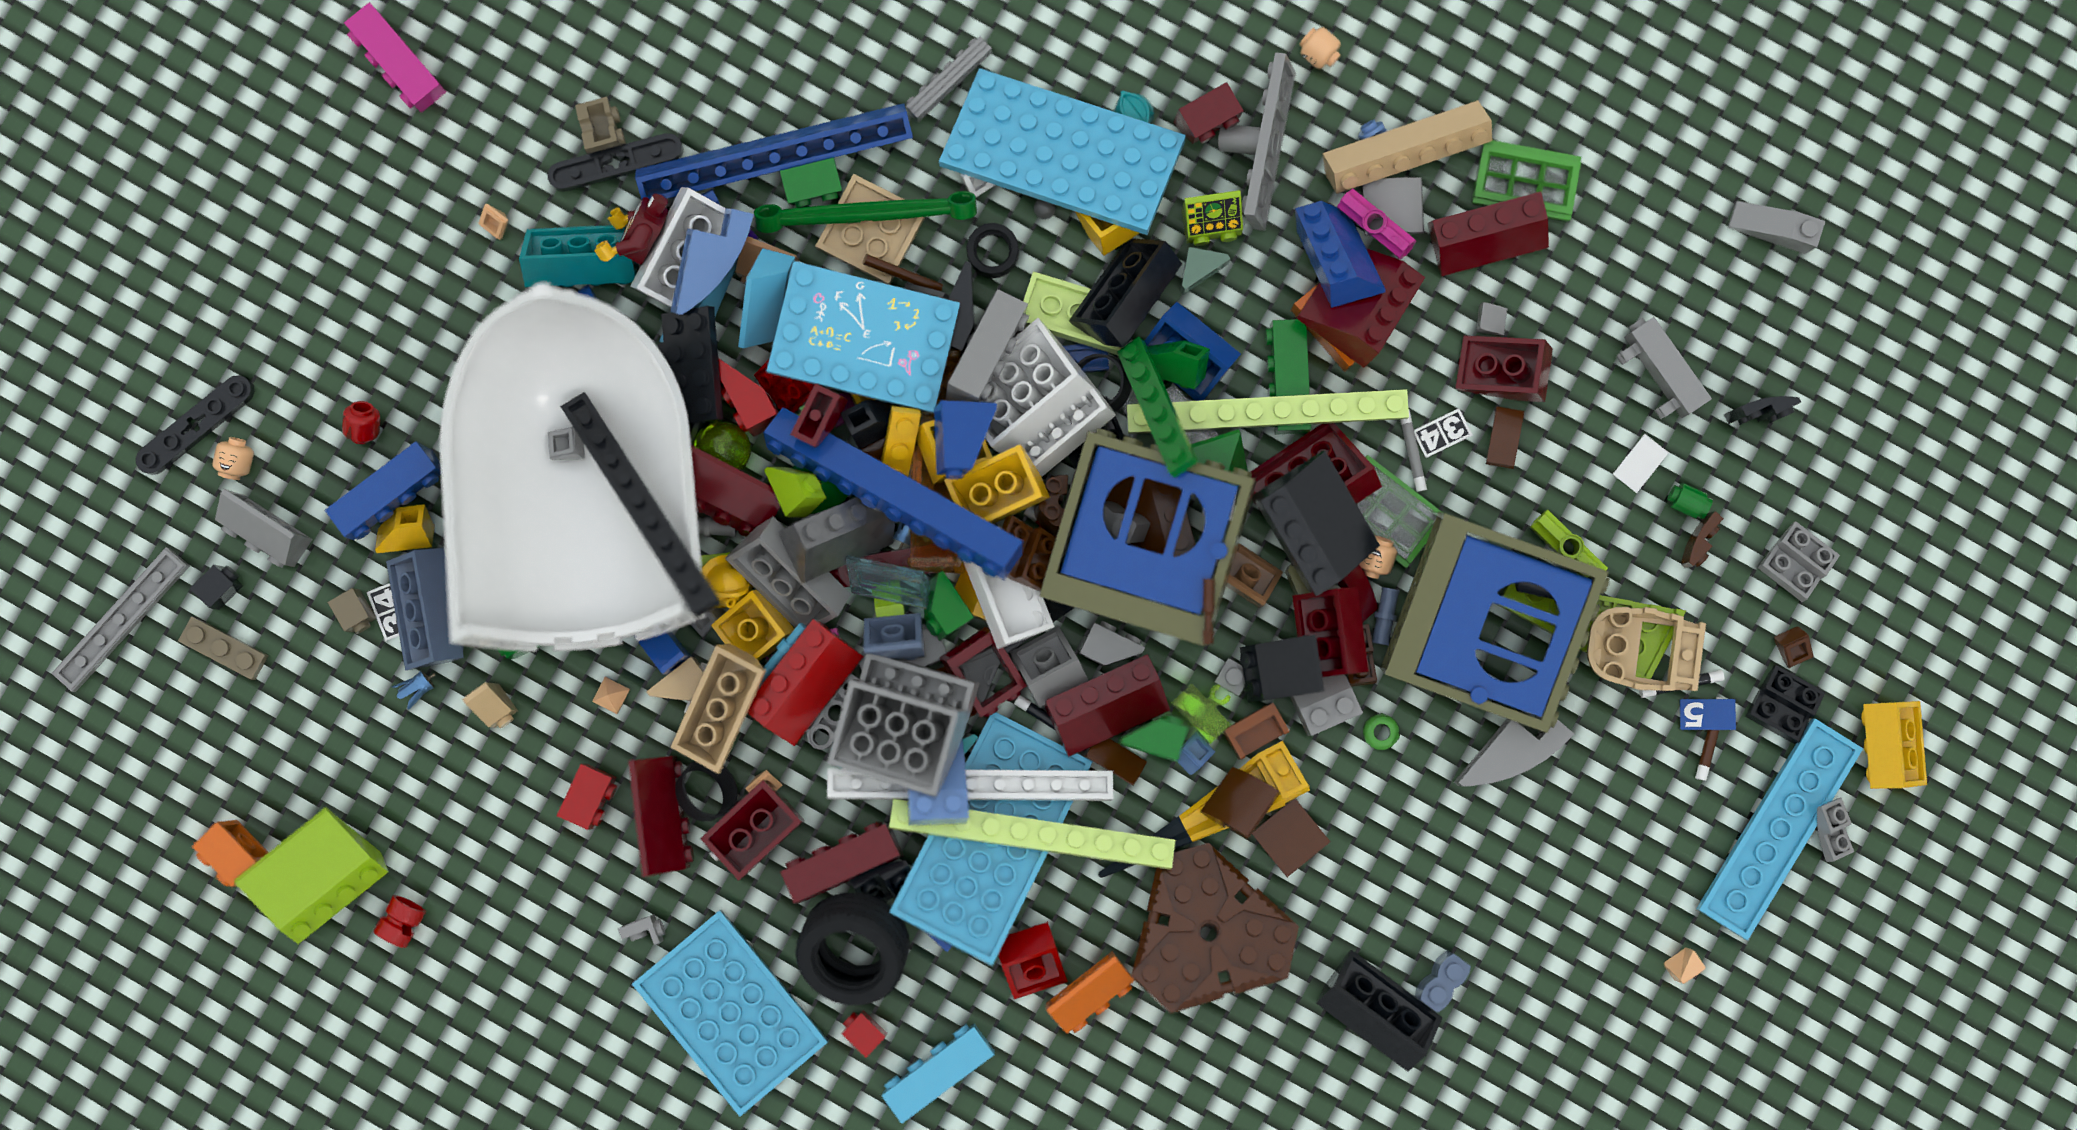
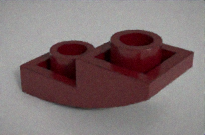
(1358, 579)

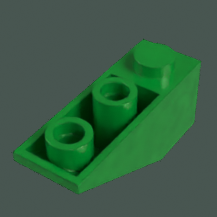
(1181, 362)

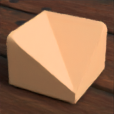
(1684, 965)

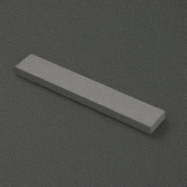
(120, 619)

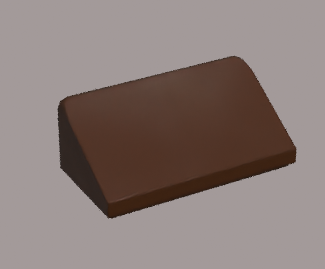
(1117, 759)

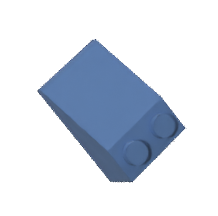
(949, 805)

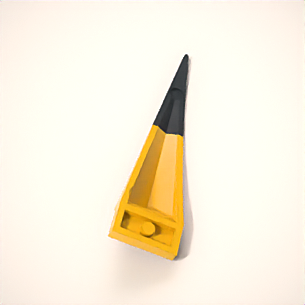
(1271, 765)

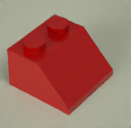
(1031, 961)

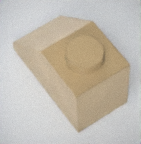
(679, 683)
(491, 705)

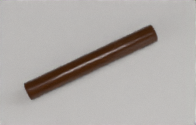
(901, 273)

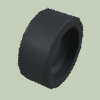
(1007, 235)

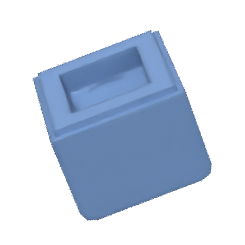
(1194, 753)

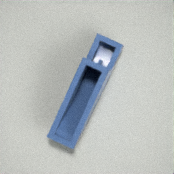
(708, 259)

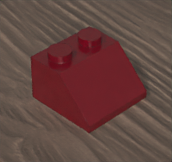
(1208, 114)

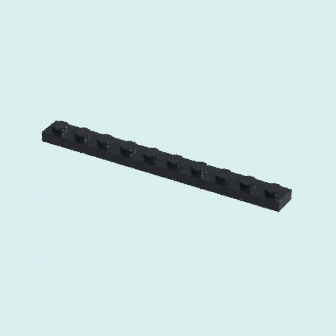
(641, 506)

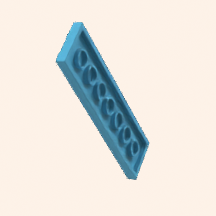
(1779, 829)

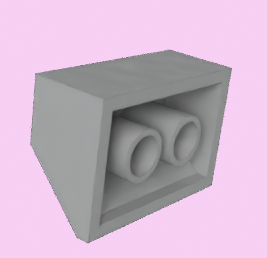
(260, 529)

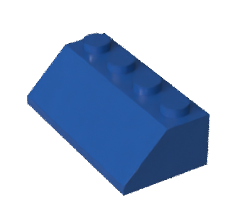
(1337, 254)
(385, 491)

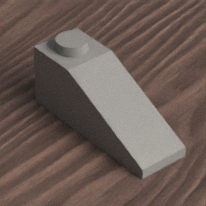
(1777, 226)

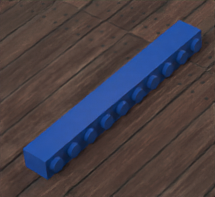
(775, 152)
(898, 497)

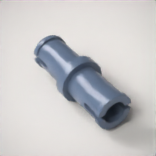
(1385, 616)

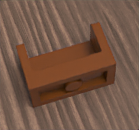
(1255, 730)

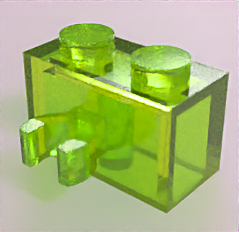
(1201, 711)

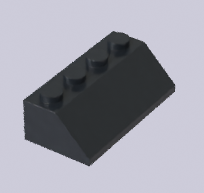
(1126, 291)
(1380, 1011)

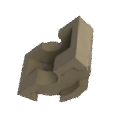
(599, 125)

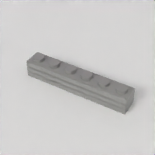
(948, 79)

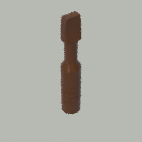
(1208, 609)

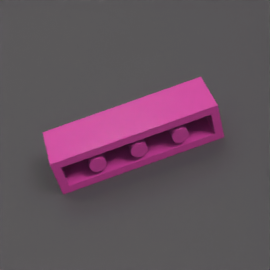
(395, 57)

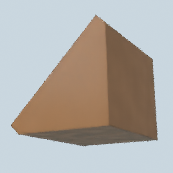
(1252, 577)

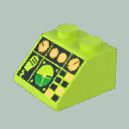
(1212, 217)

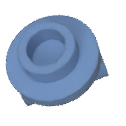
(1371, 129)

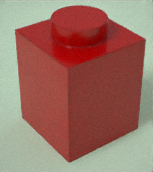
(863, 1032)

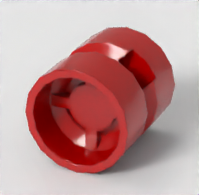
(400, 919)

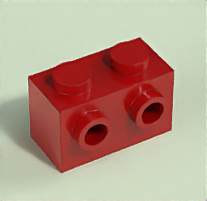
(587, 797)

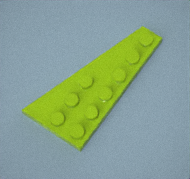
(1653, 637)

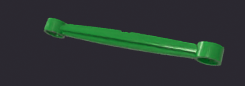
(772, 218)

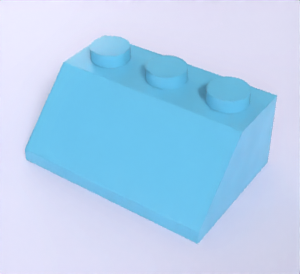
(764, 297)

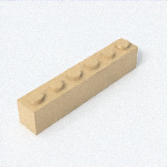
(1407, 147)

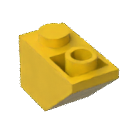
(406, 530)

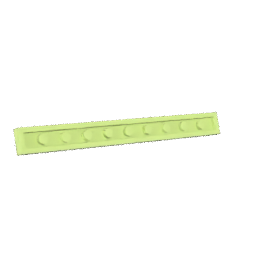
(1281, 410)
(1046, 837)

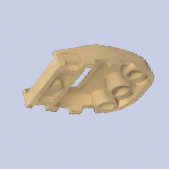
(1616, 642)

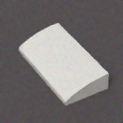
(1009, 607)

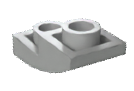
(1831, 825)

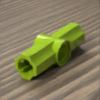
(1555, 535)

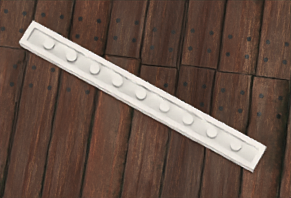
(987, 785)

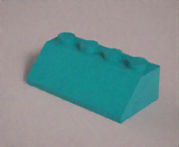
(569, 257)

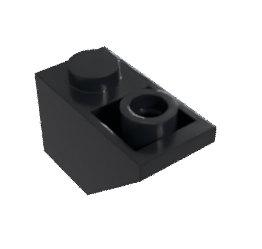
(868, 421)

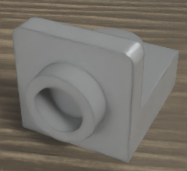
(638, 928)

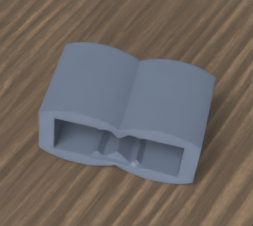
(1446, 975)

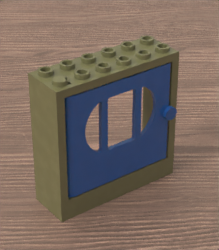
(1114, 564)
(1471, 590)

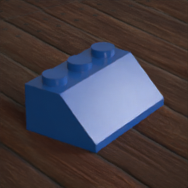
(1181, 325)

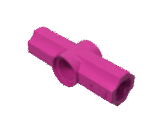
(1364, 212)

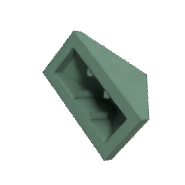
(1200, 266)

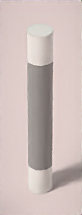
(1413, 454)

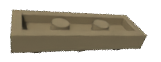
(223, 648)

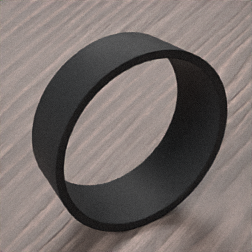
(1125, 387)
(726, 783)

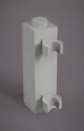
(1666, 368)

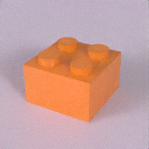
(229, 850)

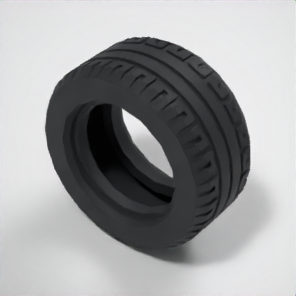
(842, 980)

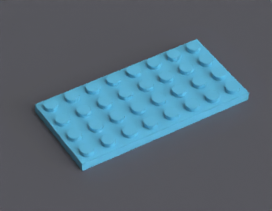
(1062, 151)
(973, 888)

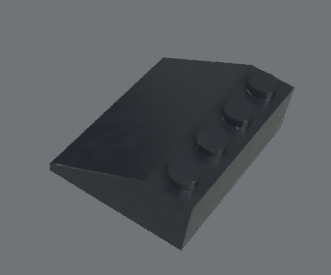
(1317, 523)

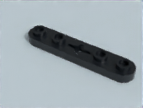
(588, 168)
(173, 443)

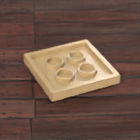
(882, 239)

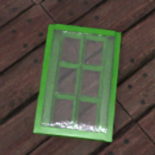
(1517, 170)
(1398, 515)

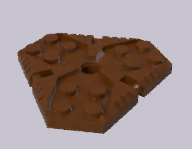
(1250, 943)

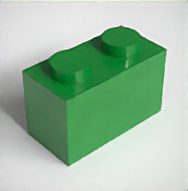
(811, 182)

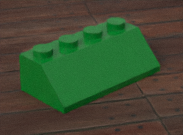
(1158, 737)

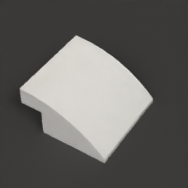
(1043, 400)

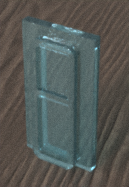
(888, 582)

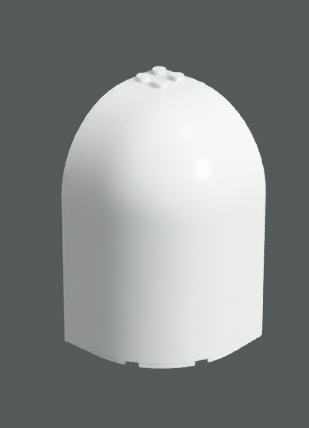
(542, 542)

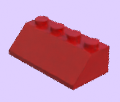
(804, 682)

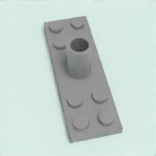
(1263, 141)

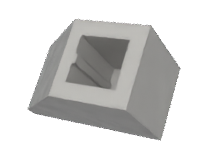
(1108, 647)

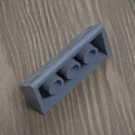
(422, 608)

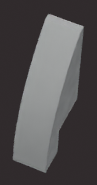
(1512, 753)

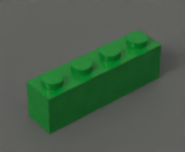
(1288, 365)

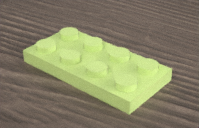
(1054, 304)

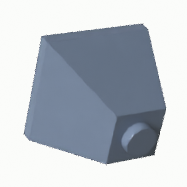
(894, 636)

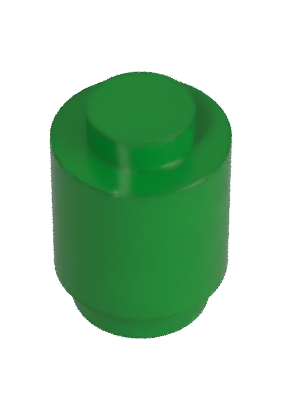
(1689, 501)

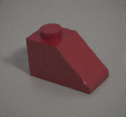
(818, 415)

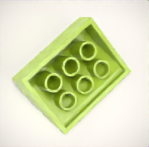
(312, 875)

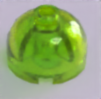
(725, 443)

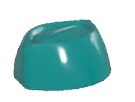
(1135, 106)

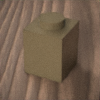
(352, 611)

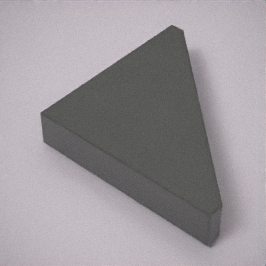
(981, 669)

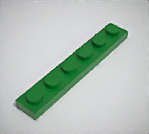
(1157, 407)

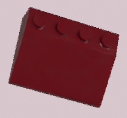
(1365, 324)
(1349, 462)
(659, 816)

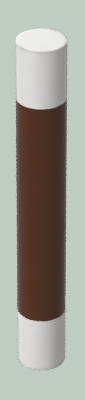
(1707, 754)

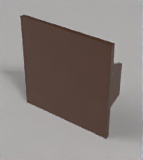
(1290, 837)

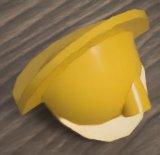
(725, 581)

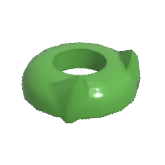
(1368, 731)

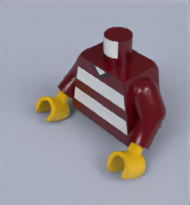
(641, 229)

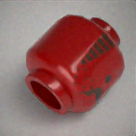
(361, 422)

